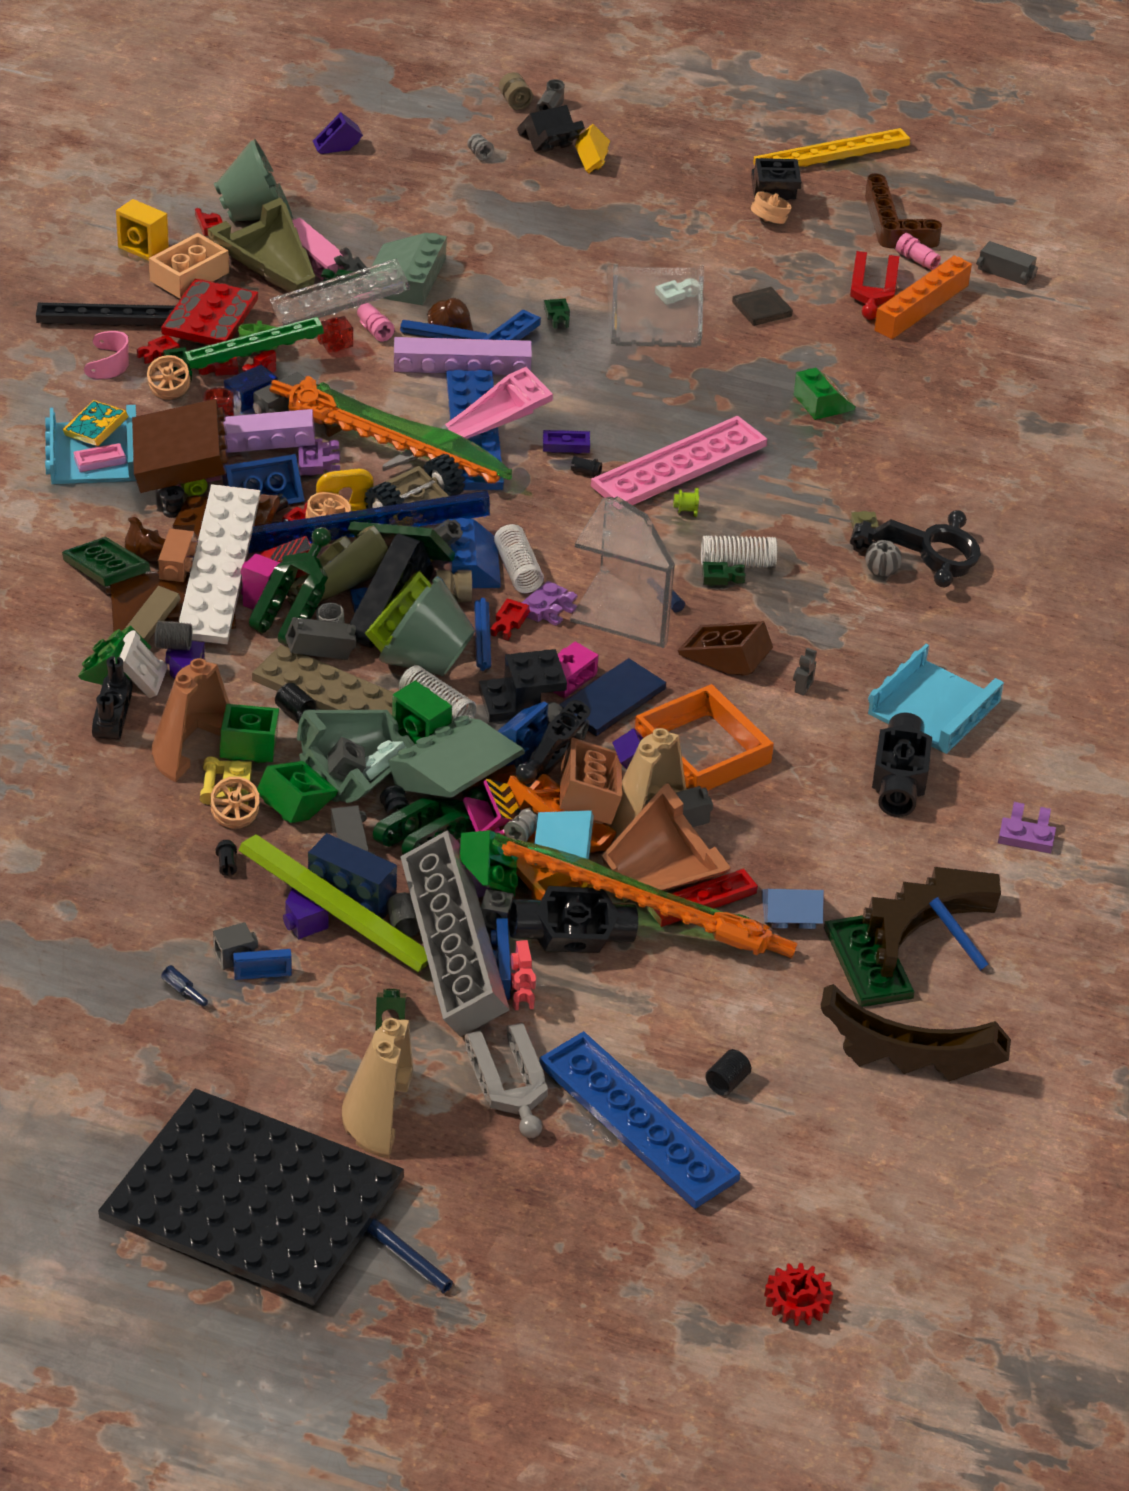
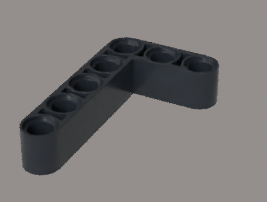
(399, 564)

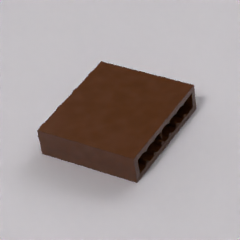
(179, 445)

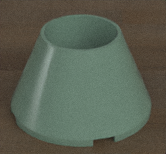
(430, 632)

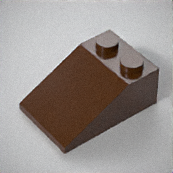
(729, 646)

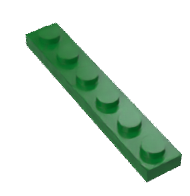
(255, 342)

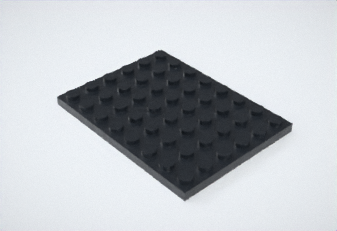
(252, 1195)

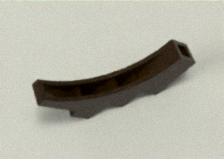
(897, 918)
(912, 1047)

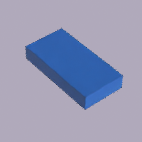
(262, 964)

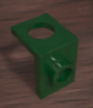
(390, 1000)

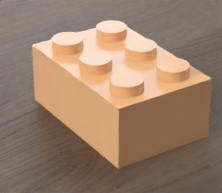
(189, 259)

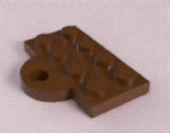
(194, 507)

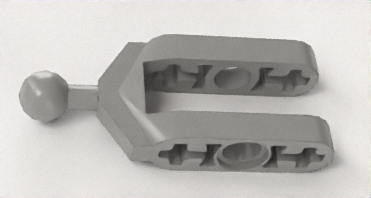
(515, 1100)

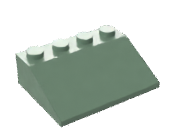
(420, 260)
(453, 758)

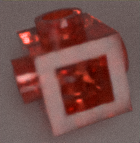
(337, 334)

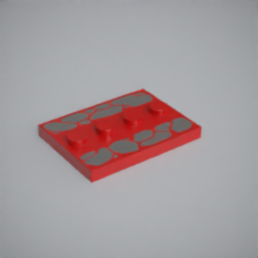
(209, 312)

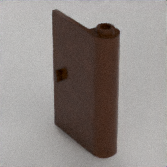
(132, 593)

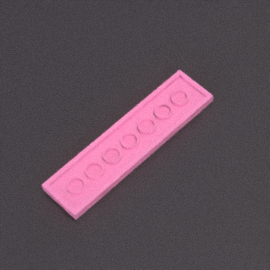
(680, 461)

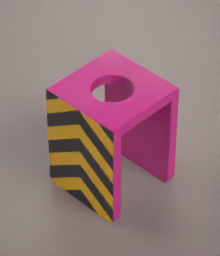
(503, 803)

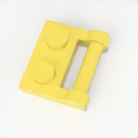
(230, 769)

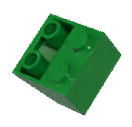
(95, 665)
(488, 861)

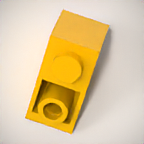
(592, 148)

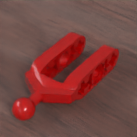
(871, 295)

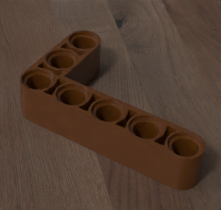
(886, 222)

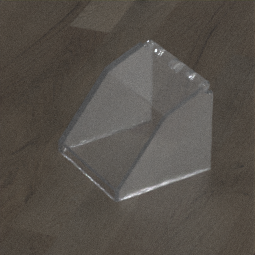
(655, 306)
(636, 576)

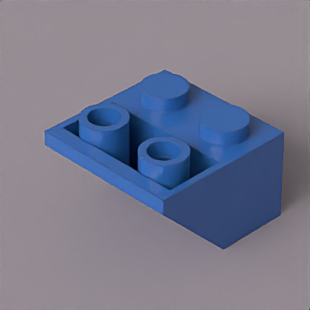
(527, 730)

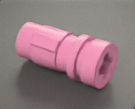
(920, 253)
(375, 322)

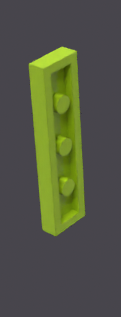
(389, 619)

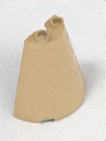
(652, 766)
(370, 1098)

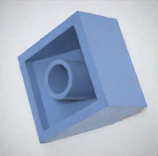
(793, 906)

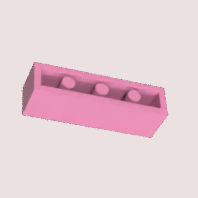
(319, 250)

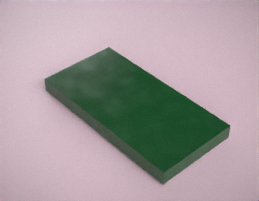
(434, 544)
(105, 561)
(858, 960)

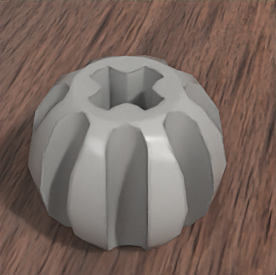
(883, 558)

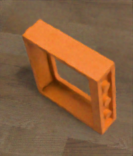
(712, 703)

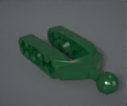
(281, 582)
(423, 823)

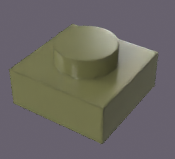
(859, 517)

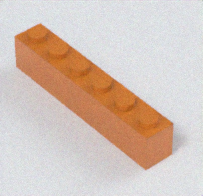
(922, 297)

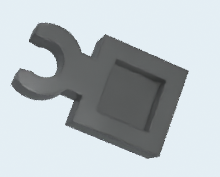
(349, 263)
(805, 673)

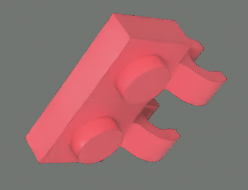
(523, 978)

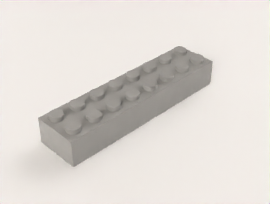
(454, 935)

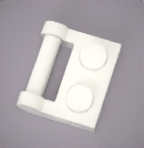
(142, 665)

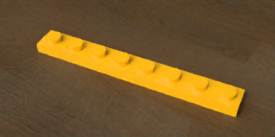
(843, 148)

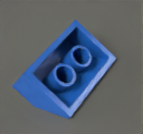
(269, 476)
(476, 553)

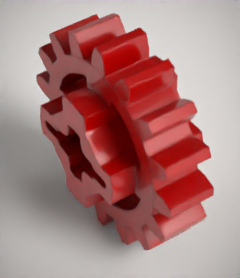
(798, 1294)

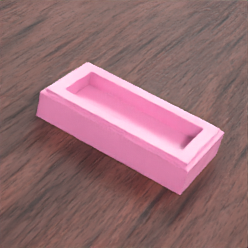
(100, 457)

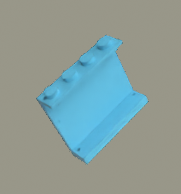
(60, 455)
(940, 698)

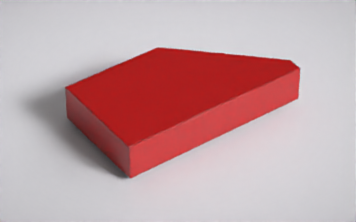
(206, 220)

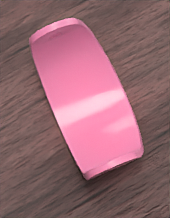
(114, 364)

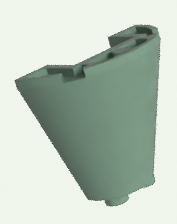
(368, 728)

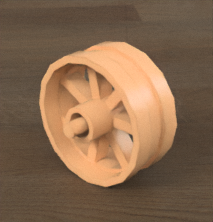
(771, 207)
(169, 378)
(326, 504)
(235, 802)

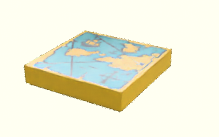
(95, 423)

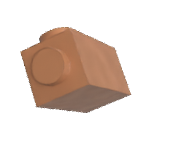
(177, 555)

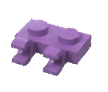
(319, 457)
(549, 602)
(1027, 834)

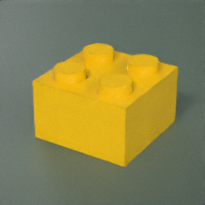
(141, 229)

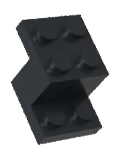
(550, 128)
(776, 176)
(523, 682)

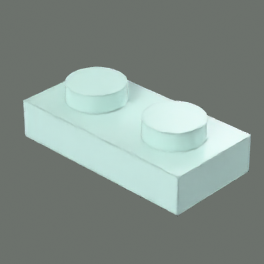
(379, 760)

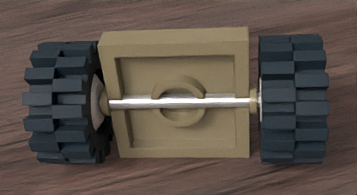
(438, 480)

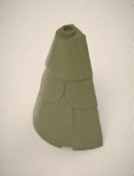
(269, 247)

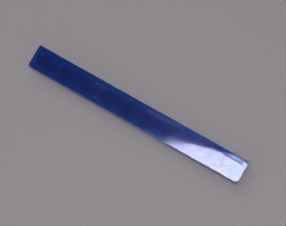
(406, 514)

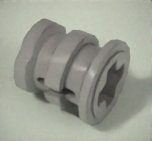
(480, 146)
(522, 826)

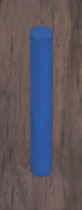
(958, 933)

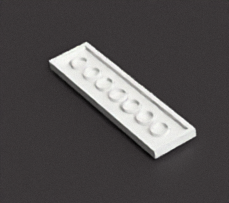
(218, 562)

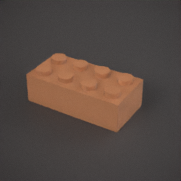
(591, 780)

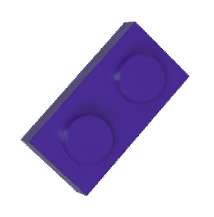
(566, 441)

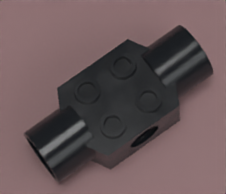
(902, 764)
(573, 920)

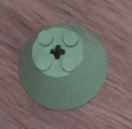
(249, 185)

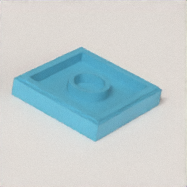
(565, 831)

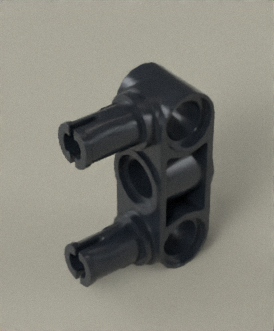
(112, 702)

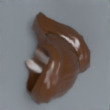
(450, 314)
(143, 542)

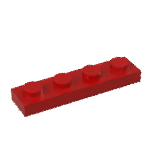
(713, 893)

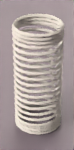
(769, 556)
(510, 566)
(456, 707)

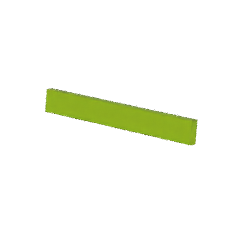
(335, 902)

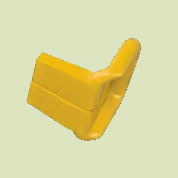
(356, 479)

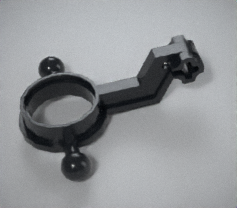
(921, 542)

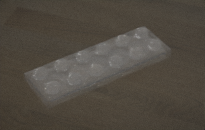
(340, 293)

